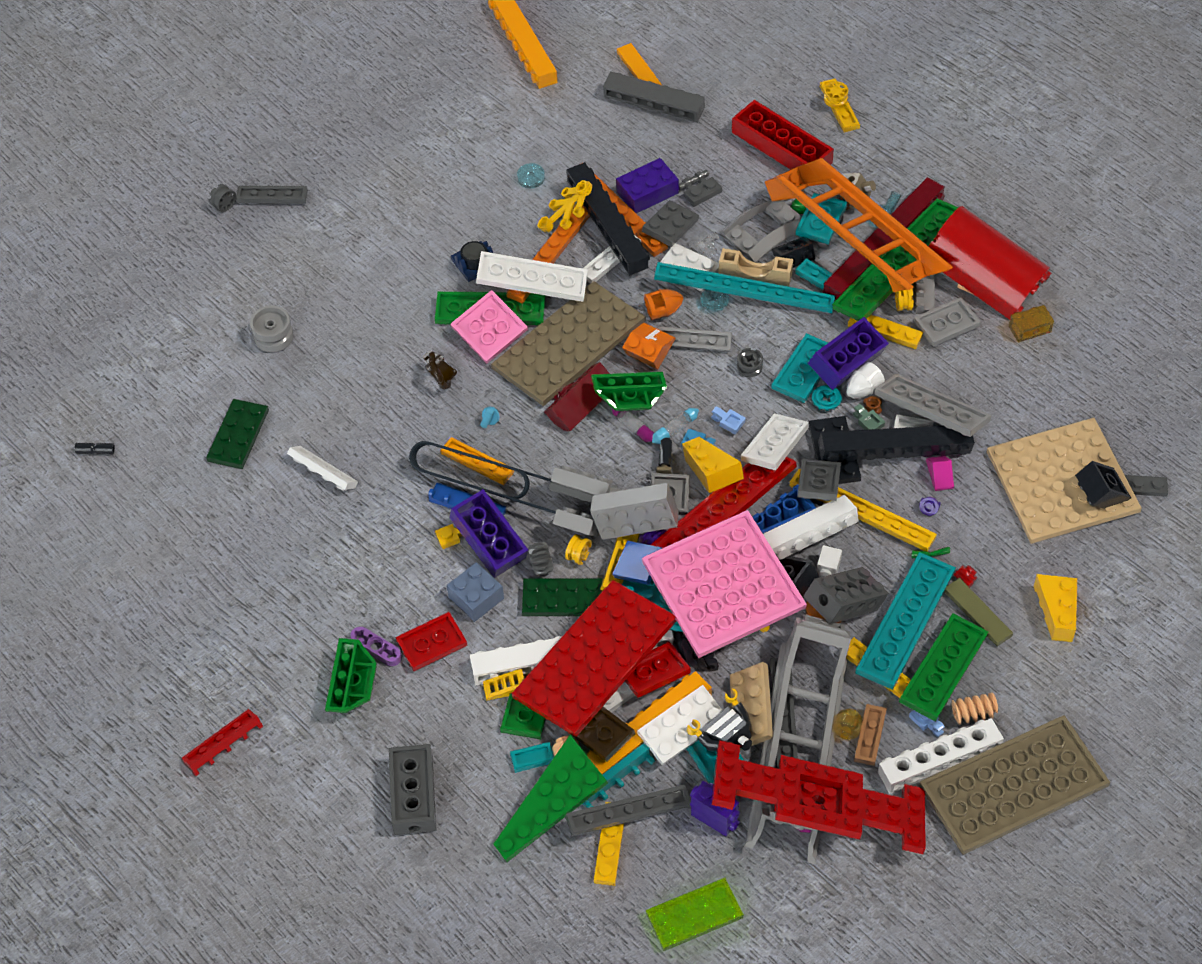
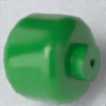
(798, 207)

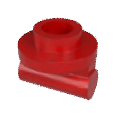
(966, 574)

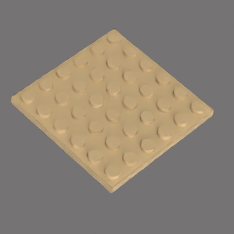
(1043, 484)

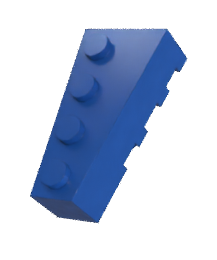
(783, 511)

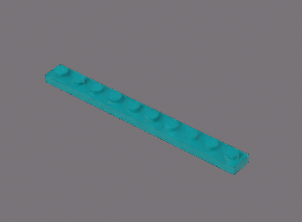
(744, 287)

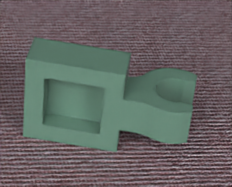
(868, 420)

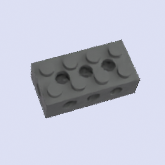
(846, 595)
(412, 789)

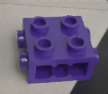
(716, 817)

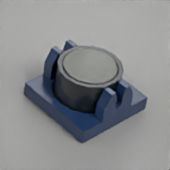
(468, 258)

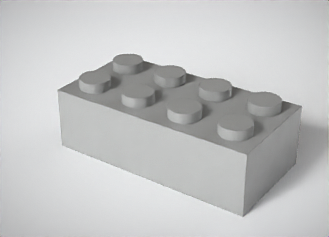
(634, 511)

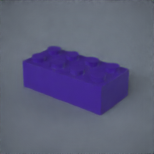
(848, 353)
(488, 533)

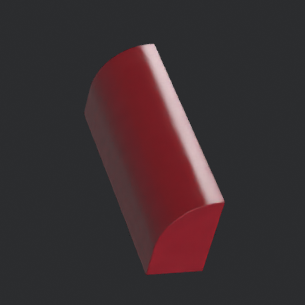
(576, 400)

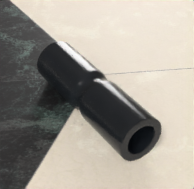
(91, 448)

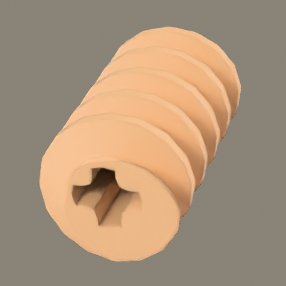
(974, 707)

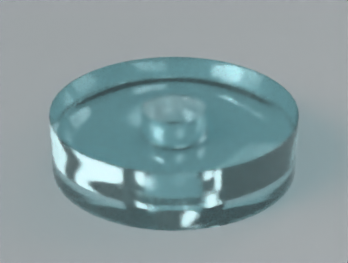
(530, 175)

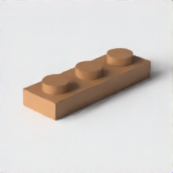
(870, 735)

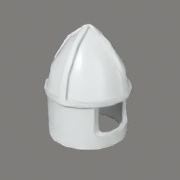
(864, 381)

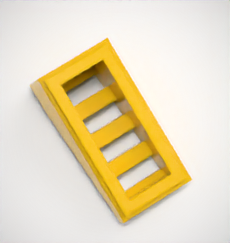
(512, 676)

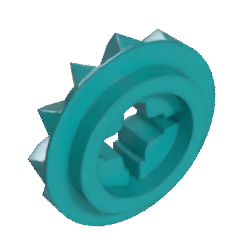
(825, 391)

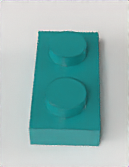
(813, 273)

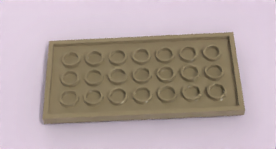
(568, 343)
(1014, 784)

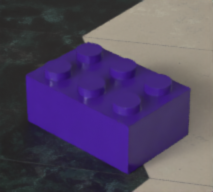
(647, 185)

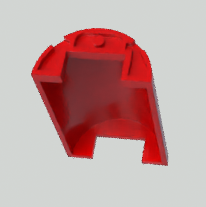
(988, 262)

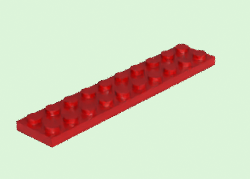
(727, 501)

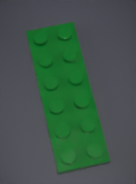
(453, 304)
(943, 667)

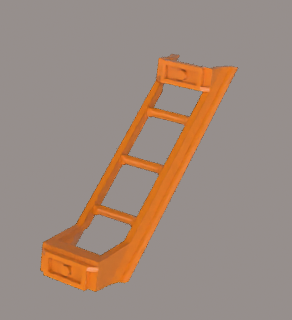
(819, 172)

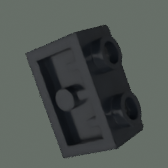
(797, 250)

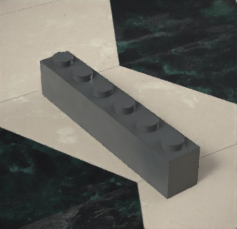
(654, 96)

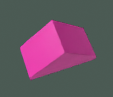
(941, 472)

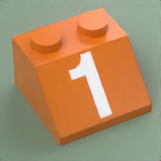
(648, 345)

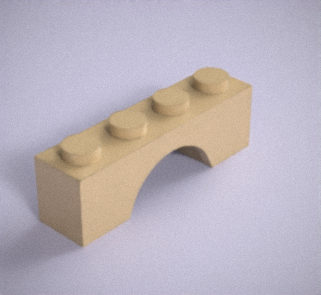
(775, 272)

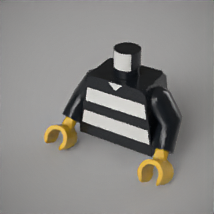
(729, 726)

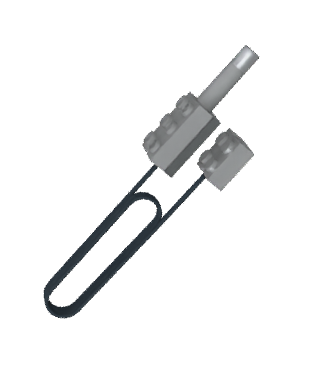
(563, 481)

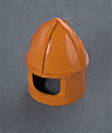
(662, 303)

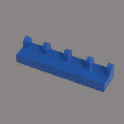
(450, 497)

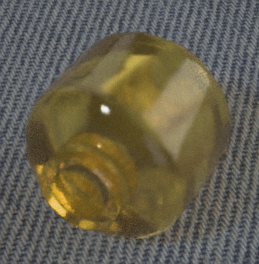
(848, 724)

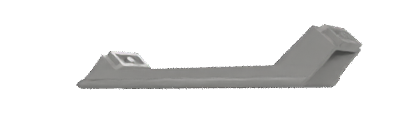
(820, 631)

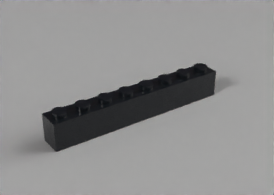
(609, 221)
(893, 443)

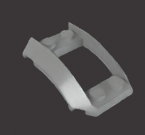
(750, 246)

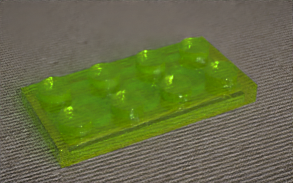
(694, 914)

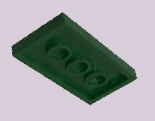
(237, 433)
(559, 596)

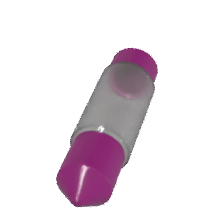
(634, 424)

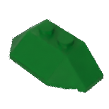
(630, 390)
(351, 677)

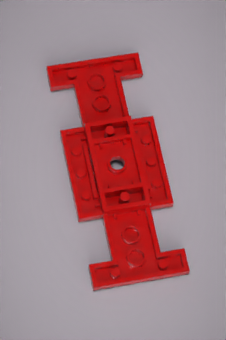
(840, 810)

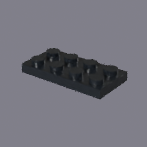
(849, 469)

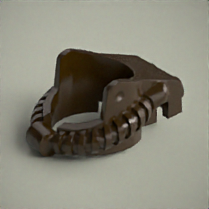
(439, 369)

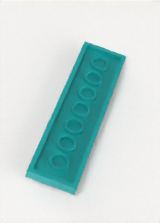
(905, 621)

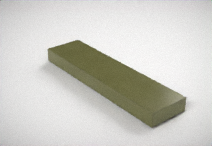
(978, 611)

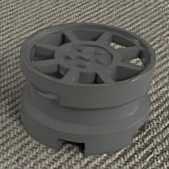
(222, 198)
(750, 361)

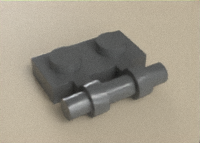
(703, 191)

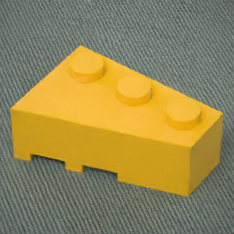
(711, 464)
(1059, 603)

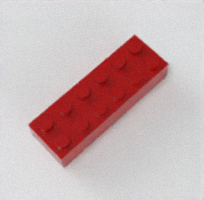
(778, 137)

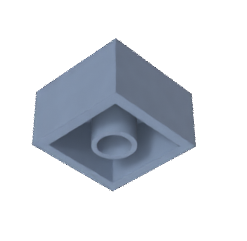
(475, 591)

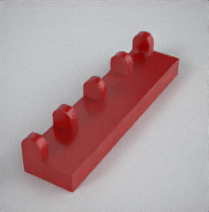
(221, 740)

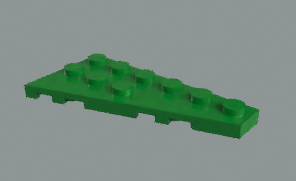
(560, 790)

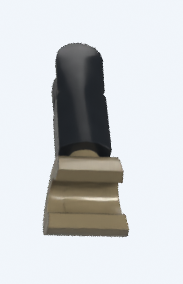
(665, 456)

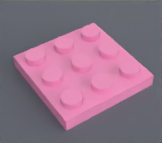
(489, 326)

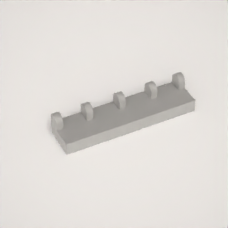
(925, 294)
(700, 339)

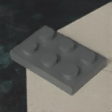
(670, 223)
(819, 480)

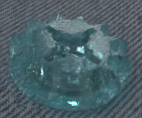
(706, 300)

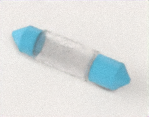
(675, 425)

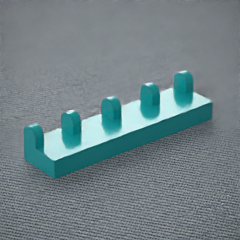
(621, 769)

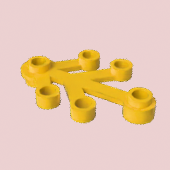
(581, 190)

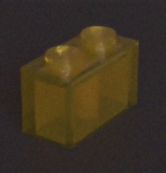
(1031, 323)

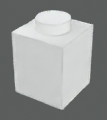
(829, 561)

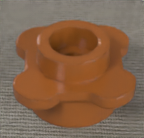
(873, 401)

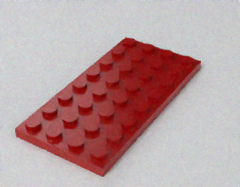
(594, 658)

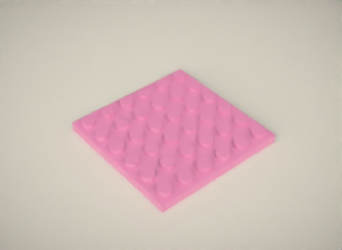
(723, 583)

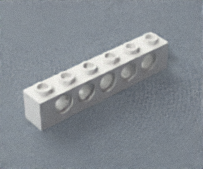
(915, 772)

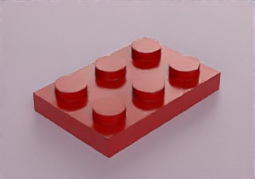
(431, 641)
(657, 670)

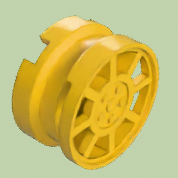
(835, 95)
(904, 300)
(578, 549)

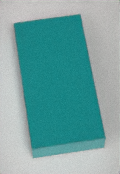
(532, 757)

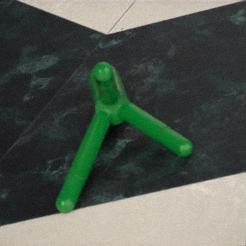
(946, 550)

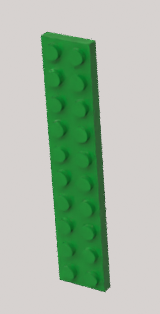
(873, 285)

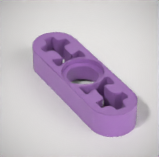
(379, 654)

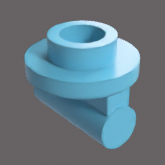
(490, 417)

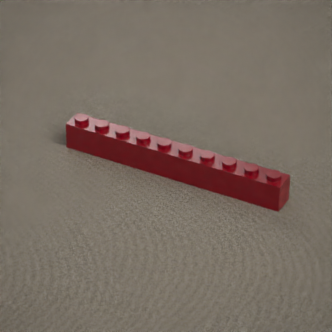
(906, 214)

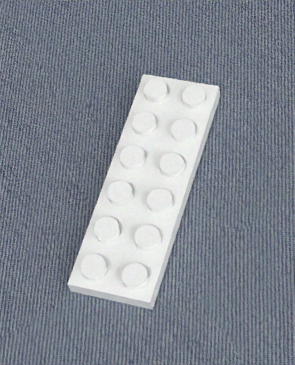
(532, 276)

